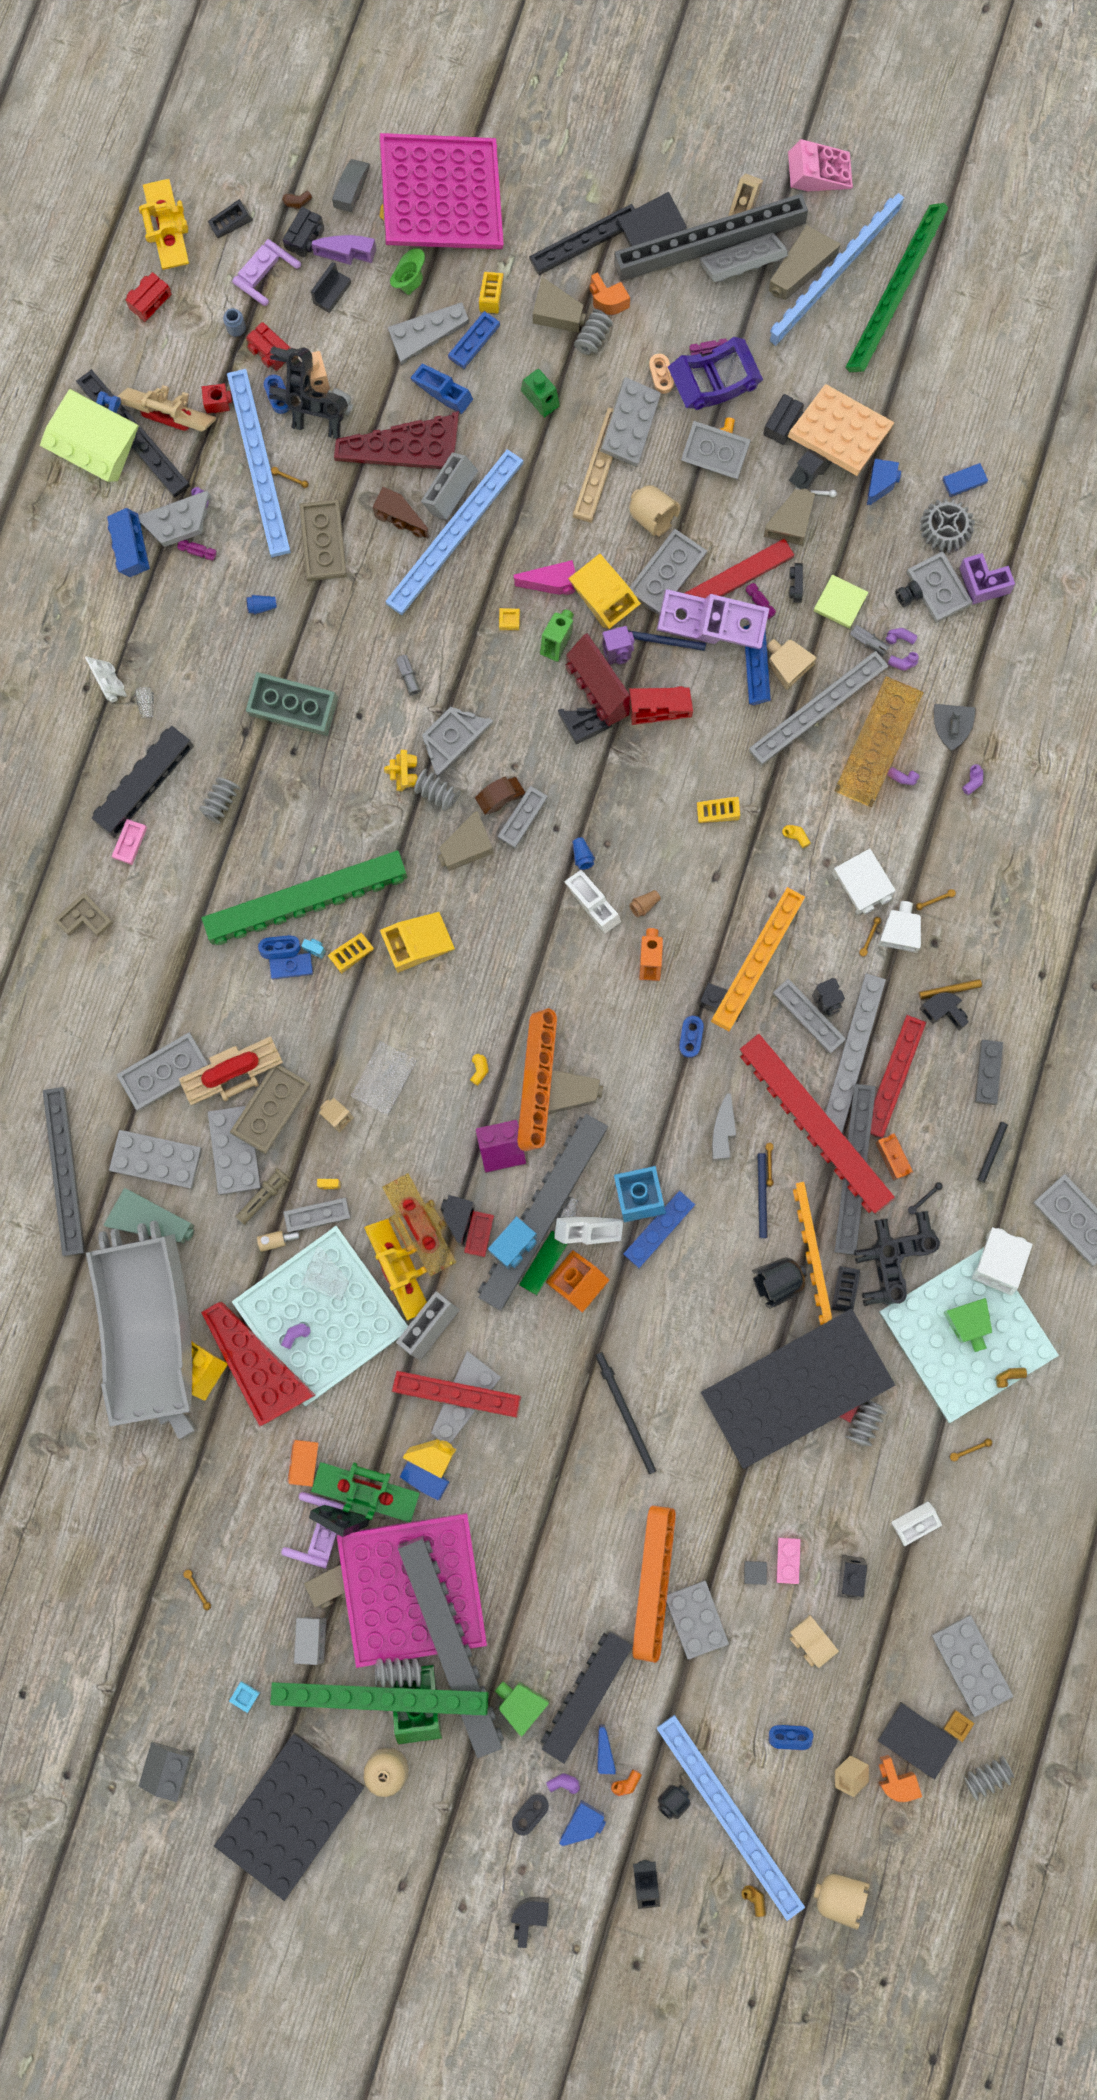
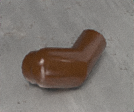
(295, 201)

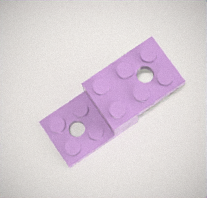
(712, 619)

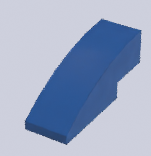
(442, 388)

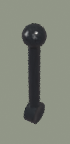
(912, 1209)

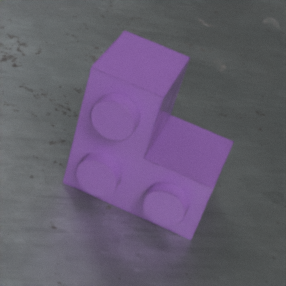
(981, 582)

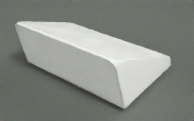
(916, 1523)

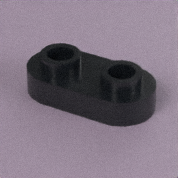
(796, 590)
(530, 1813)

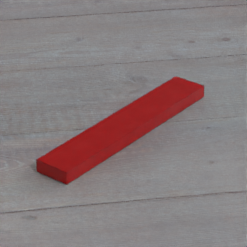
(745, 571)
(895, 1074)
(456, 1394)

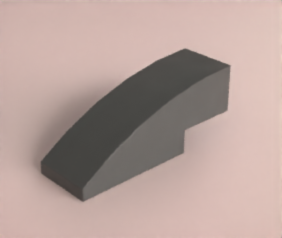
(350, 185)

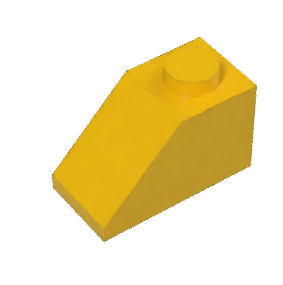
(431, 1456)

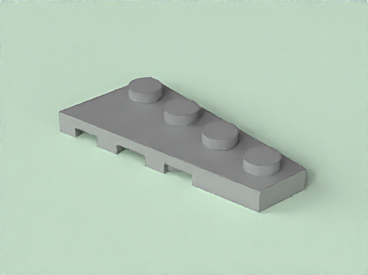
(420, 332)
(453, 1417)

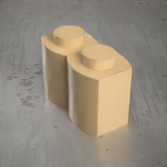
(813, 1641)

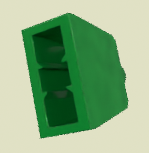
(539, 389)

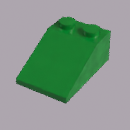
(418, 1726)

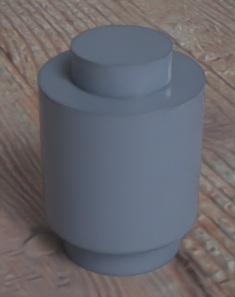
(234, 322)

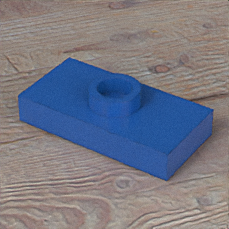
(291, 966)

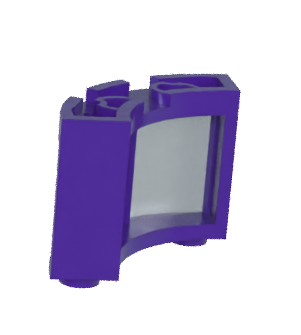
(716, 376)

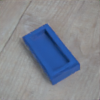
(965, 480)

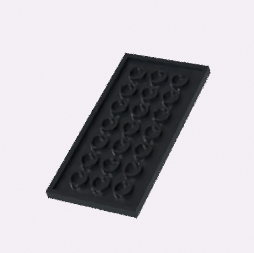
(798, 1388)

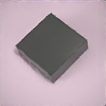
(755, 1572)

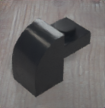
(808, 468)
(942, 1005)
(646, 1884)
(529, 1912)

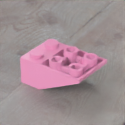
(819, 167)

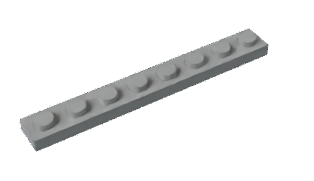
(818, 708)
(854, 1049)

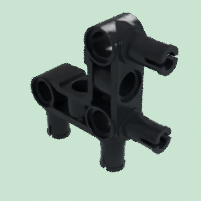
(298, 384)
(889, 1267)

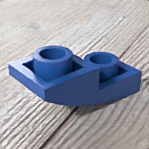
(424, 1480)

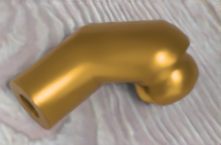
(1011, 1373)
(756, 1897)

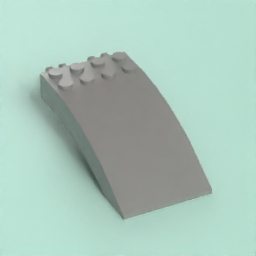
(142, 1326)

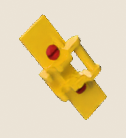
(169, 221)
(397, 1267)

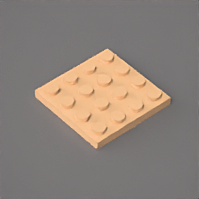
(841, 429)

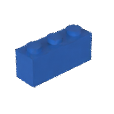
(128, 542)

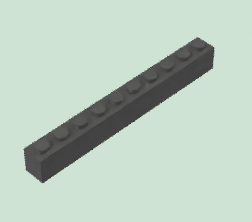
(710, 237)
(546, 1206)
(448, 1639)

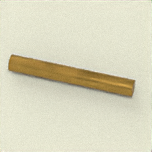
(951, 989)

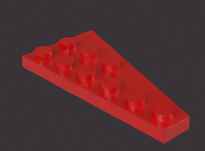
(260, 1374)

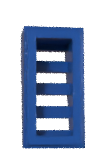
(605, 1758)

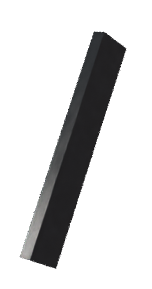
(578, 242)

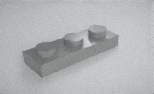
(522, 817)
(317, 1215)

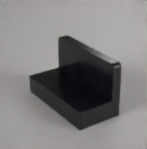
(330, 288)

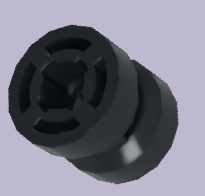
(910, 593)

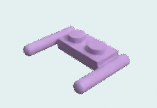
(259, 266)
(322, 1539)

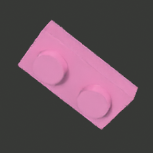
(129, 842)
(788, 1560)

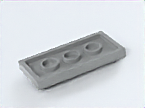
(743, 257)
(630, 421)
(667, 570)
(161, 1071)
(155, 1159)
(233, 1159)
(1072, 1216)
(972, 1665)

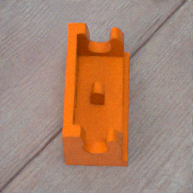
(894, 1157)
(302, 1463)

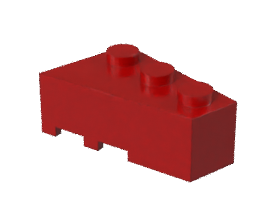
(659, 704)

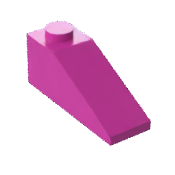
(548, 579)

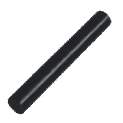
(992, 1152)

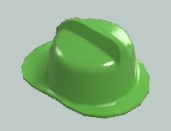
(408, 271)

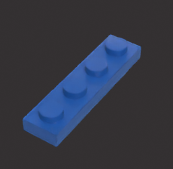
(757, 673)
(659, 1229)

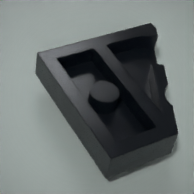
(582, 723)
(338, 1520)

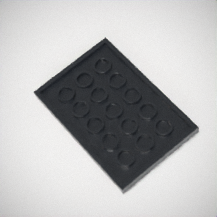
(289, 1816)

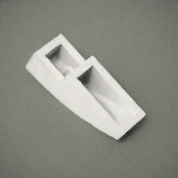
(593, 901)
(588, 1230)

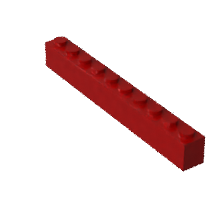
(817, 1124)

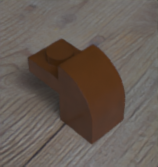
(498, 793)

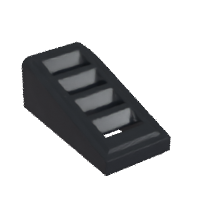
(231, 210)
(848, 1271)

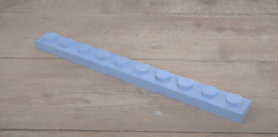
(840, 264)
(258, 463)
(454, 532)
(730, 1817)

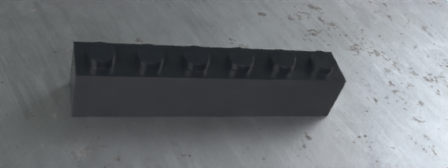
(142, 781)
(586, 1697)

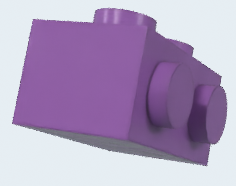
(617, 645)

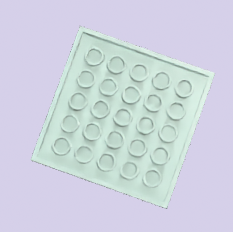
(341, 1333)
(951, 1369)

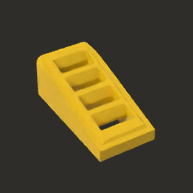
(492, 303)
(734, 801)
(355, 958)

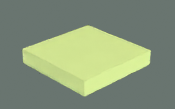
(840, 601)

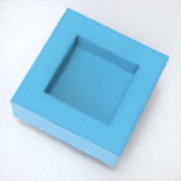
(313, 947)
(244, 1696)

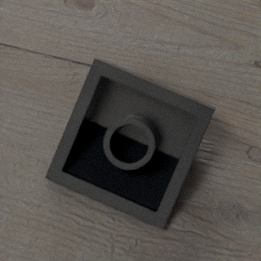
(458, 1216)

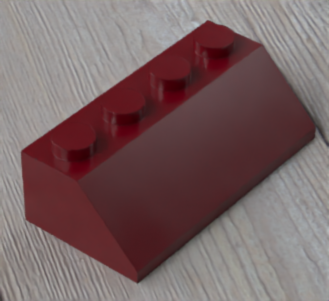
(598, 681)

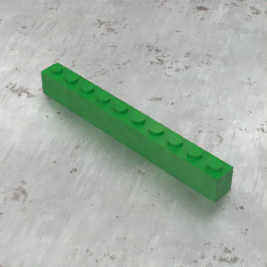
(304, 897)

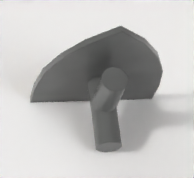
(953, 723)

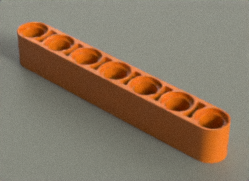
(537, 1080)
(654, 1584)

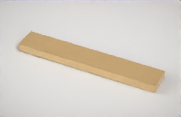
(594, 478)

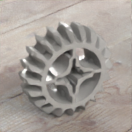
(940, 513)

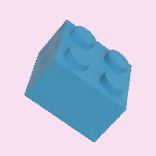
(639, 1194)
(513, 1243)

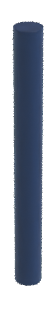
(668, 640)
(762, 1195)

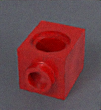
(210, 392)

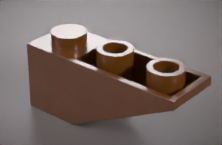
(394, 508)

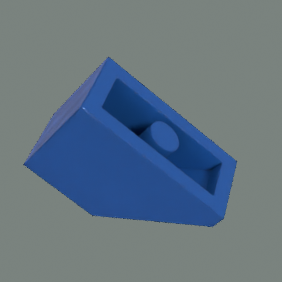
(883, 479)
(583, 1824)

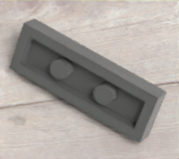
(988, 1072)

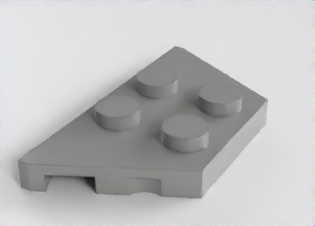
(177, 520)
(452, 737)

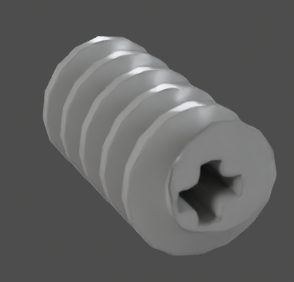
(593, 332)
(435, 791)
(218, 799)
(866, 1423)
(398, 1672)
(989, 1778)

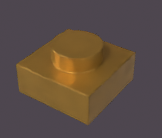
(958, 1725)

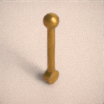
(275, 471)
(951, 893)
(863, 952)
(769, 1147)
(955, 1456)
(188, 1575)

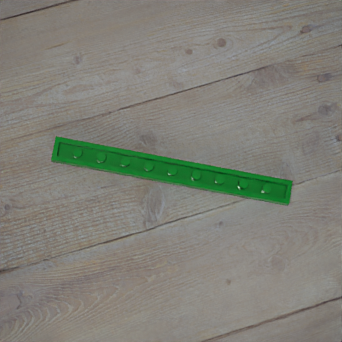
(896, 288)
(379, 1698)

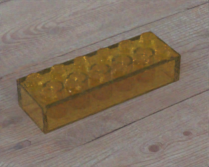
(878, 741)

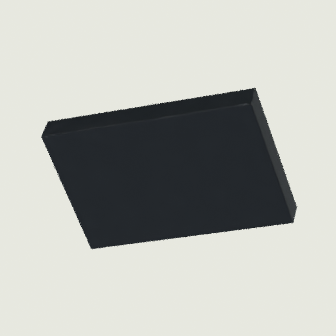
(652, 220)
(917, 1740)

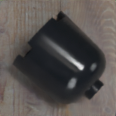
(779, 1281)

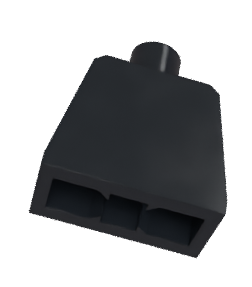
(852, 1577)

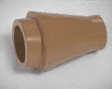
(643, 904)

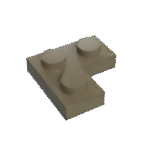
(83, 911)

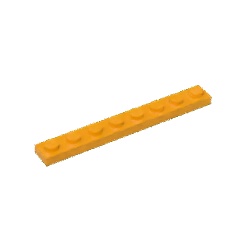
(757, 959)
(812, 1255)

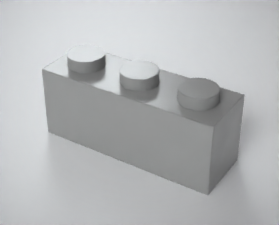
(449, 485)
(427, 1325)

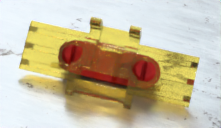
(423, 1223)

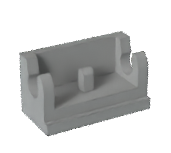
(310, 1640)

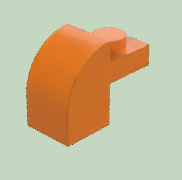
(611, 299)
(901, 1787)

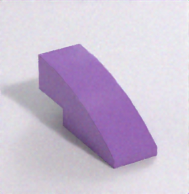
(345, 248)

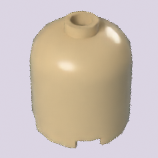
(653, 509)
(390, 1763)
(841, 1899)

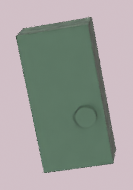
(292, 703)

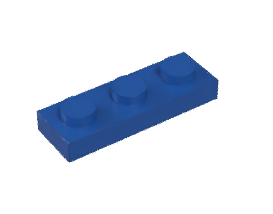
(474, 340)

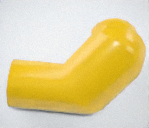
(481, 1068)

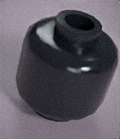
(674, 1801)

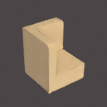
(852, 1776)

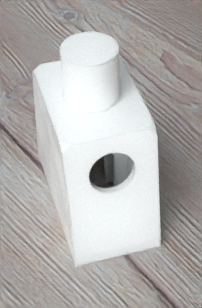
(902, 929)

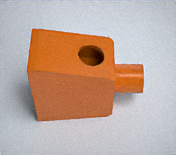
(651, 955)

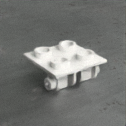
(107, 679)

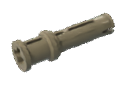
(244, 1215)

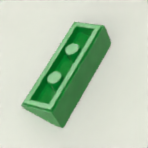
(543, 1264)

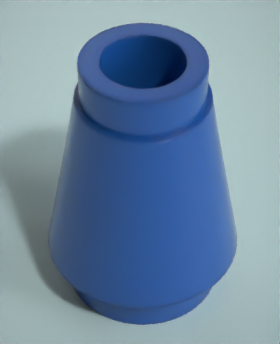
(258, 603)
(582, 854)

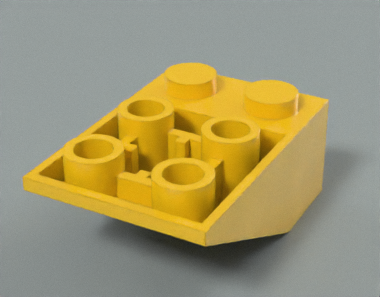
(604, 591)
(416, 940)
(205, 1371)

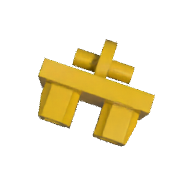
(398, 770)

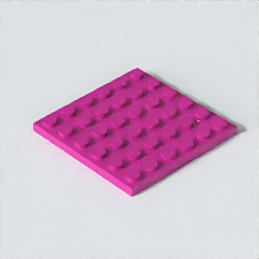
(441, 191)
(380, 1596)

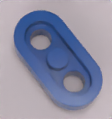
(275, 380)
(279, 947)
(691, 1037)
(790, 1737)

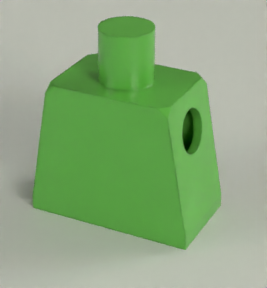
(557, 635)
(971, 1323)
(520, 1705)

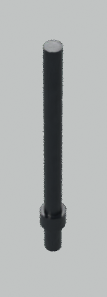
(607, 1373)

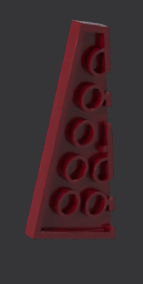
(407, 445)

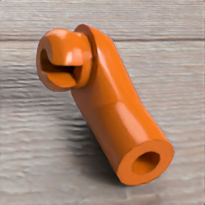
(626, 1786)

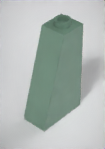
(133, 1210)

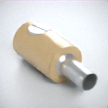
(275, 1240)

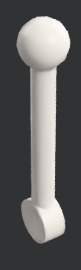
(832, 493)

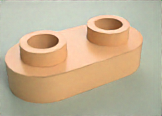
(661, 375)

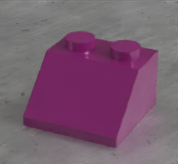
(500, 1146)

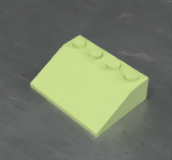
(90, 436)

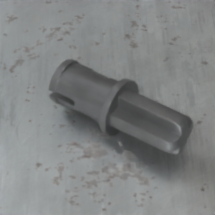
(869, 640)
(408, 675)

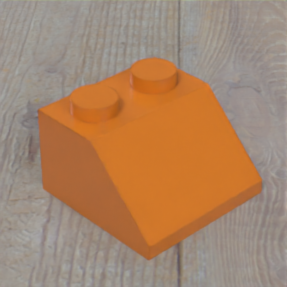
(577, 1281)

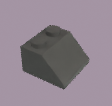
(166, 1771)

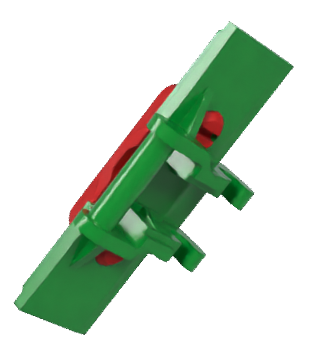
(365, 1496)

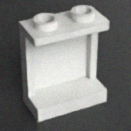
(864, 882)
(1002, 1261)

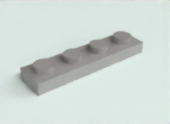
(809, 1016)

